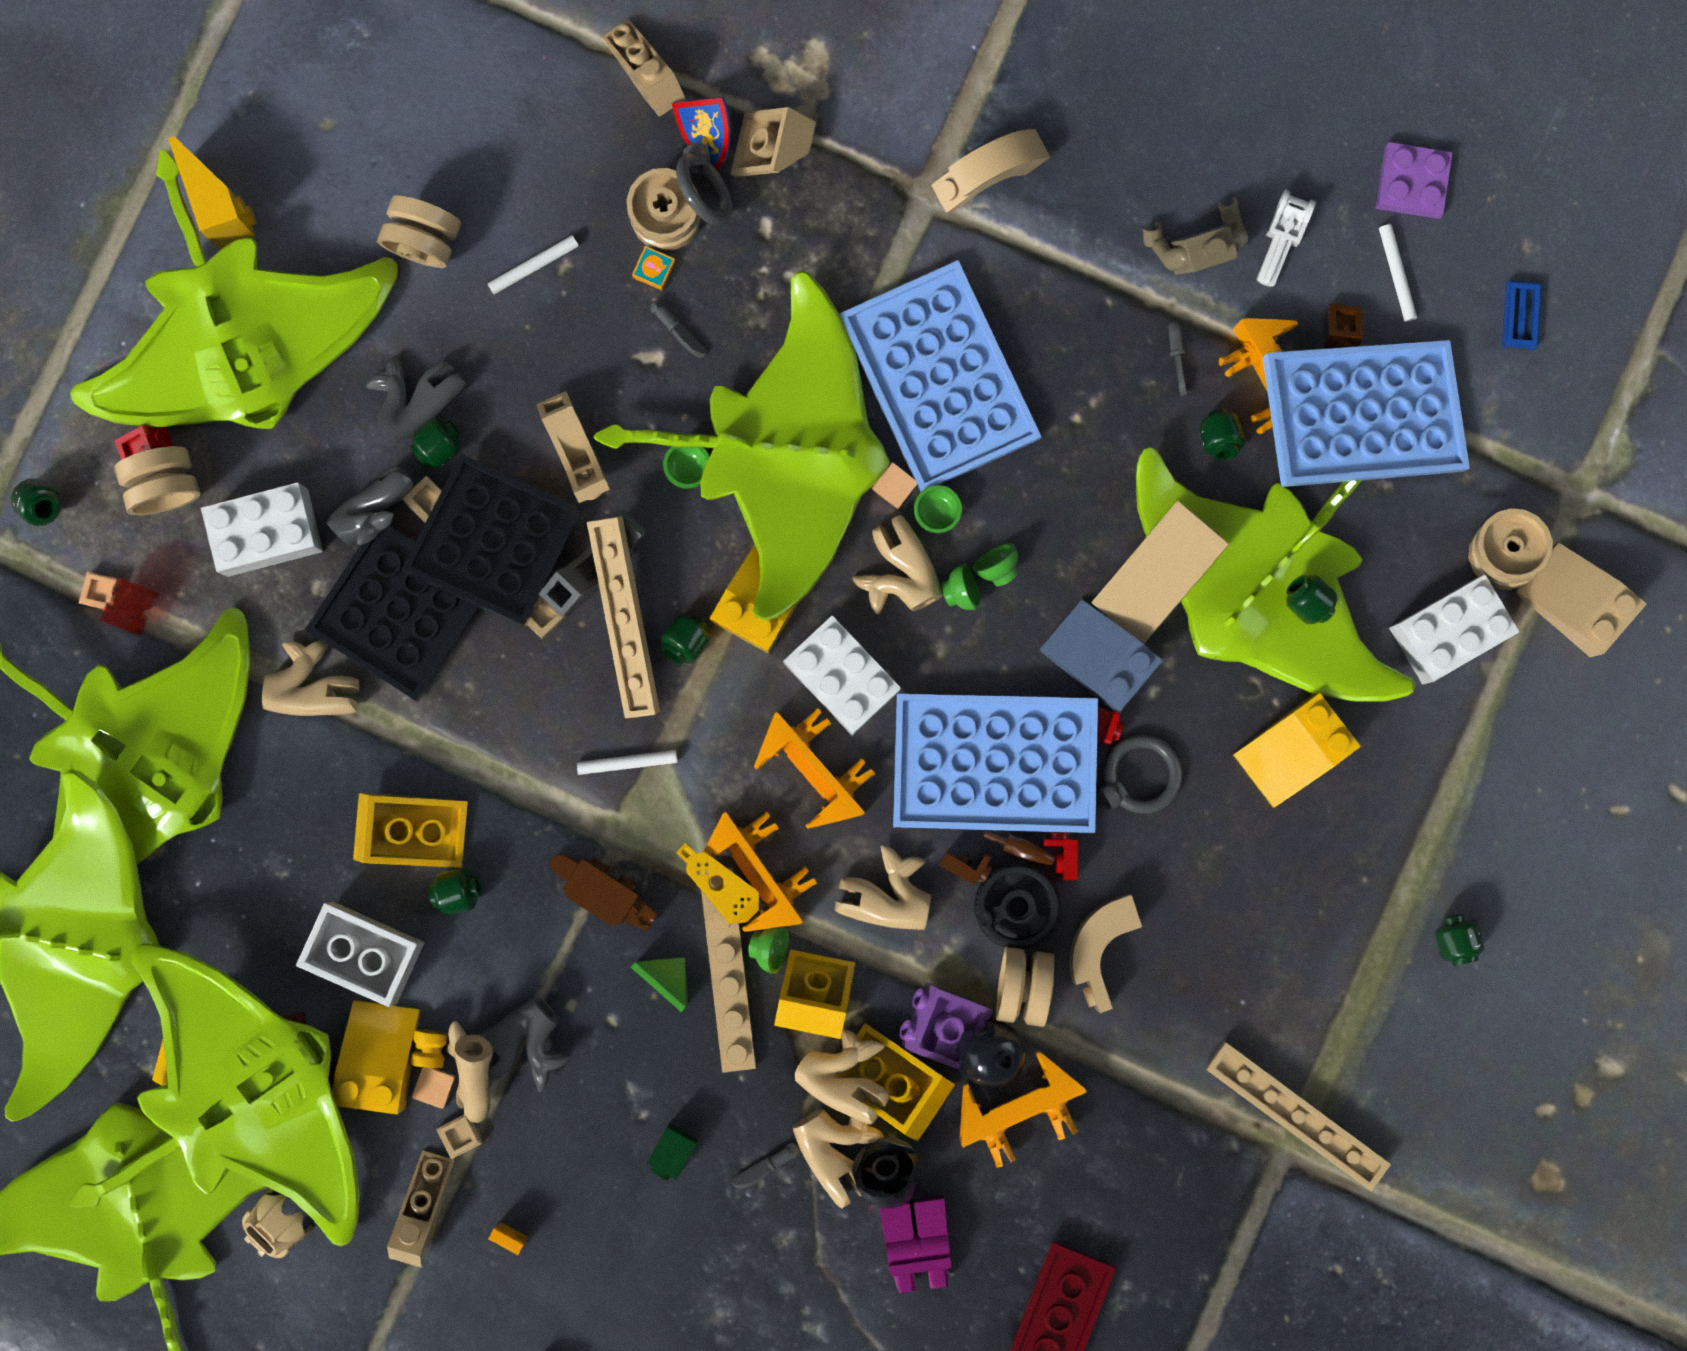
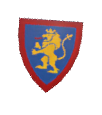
(705, 123)

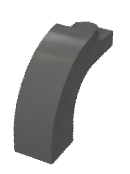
(579, 579)

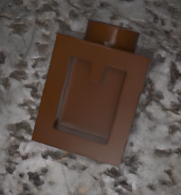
(1344, 326)
(959, 866)

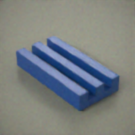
(1509, 307)

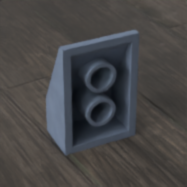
(1100, 656)

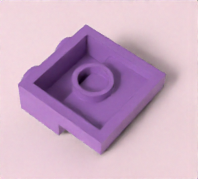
(939, 1023)

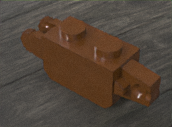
(601, 893)

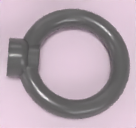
(696, 159)
(1115, 794)

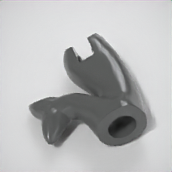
(430, 397)
(363, 515)
(536, 1022)

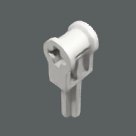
(1287, 231)

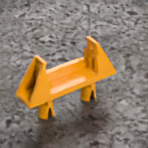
(1257, 339)
(795, 744)
(777, 896)
(993, 1124)

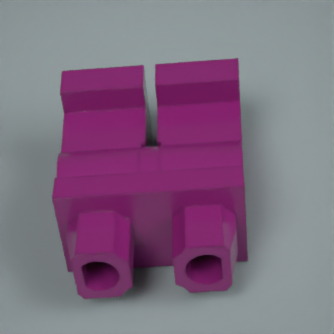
(918, 1252)

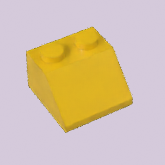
(815, 994)

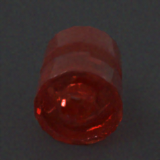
(129, 606)

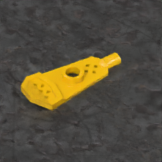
(730, 891)

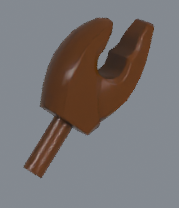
(1021, 848)

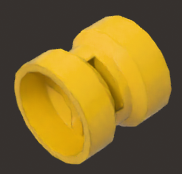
(428, 1048)

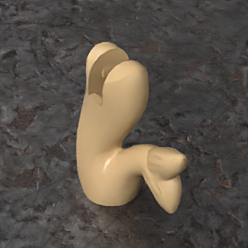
(909, 556)
(284, 696)
(879, 908)
(472, 1061)
(846, 1095)
(814, 1138)

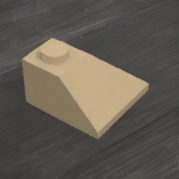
(771, 141)

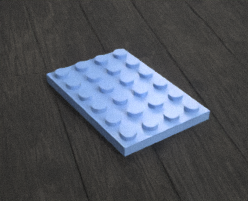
(940, 376)
(1365, 413)
(995, 763)

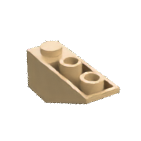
(644, 67)
(420, 1209)

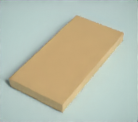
(1160, 572)

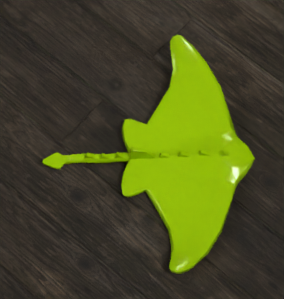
(233, 334)
(789, 450)
(1241, 600)
(155, 741)
(70, 944)
(242, 1095)
(136, 1231)

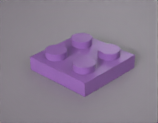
(1413, 180)

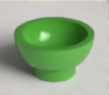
(685, 466)
(937, 509)
(998, 564)
(961, 589)
(769, 948)

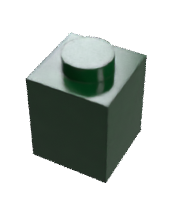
(671, 1152)

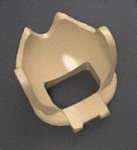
(273, 1226)

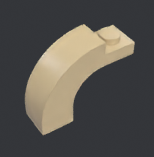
(991, 163)
(573, 447)
(1090, 940)

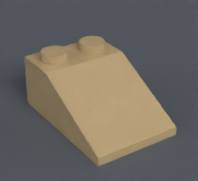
(1581, 601)

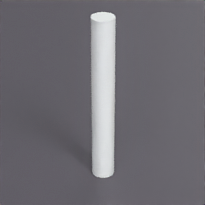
(533, 264)
(1398, 273)
(627, 762)

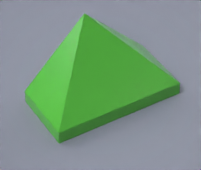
(667, 977)

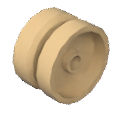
(659, 229)
(419, 231)
(157, 480)
(1510, 548)
(1028, 987)

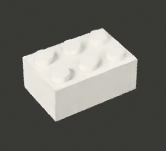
(262, 529)
(1454, 629)
(842, 675)
(360, 954)

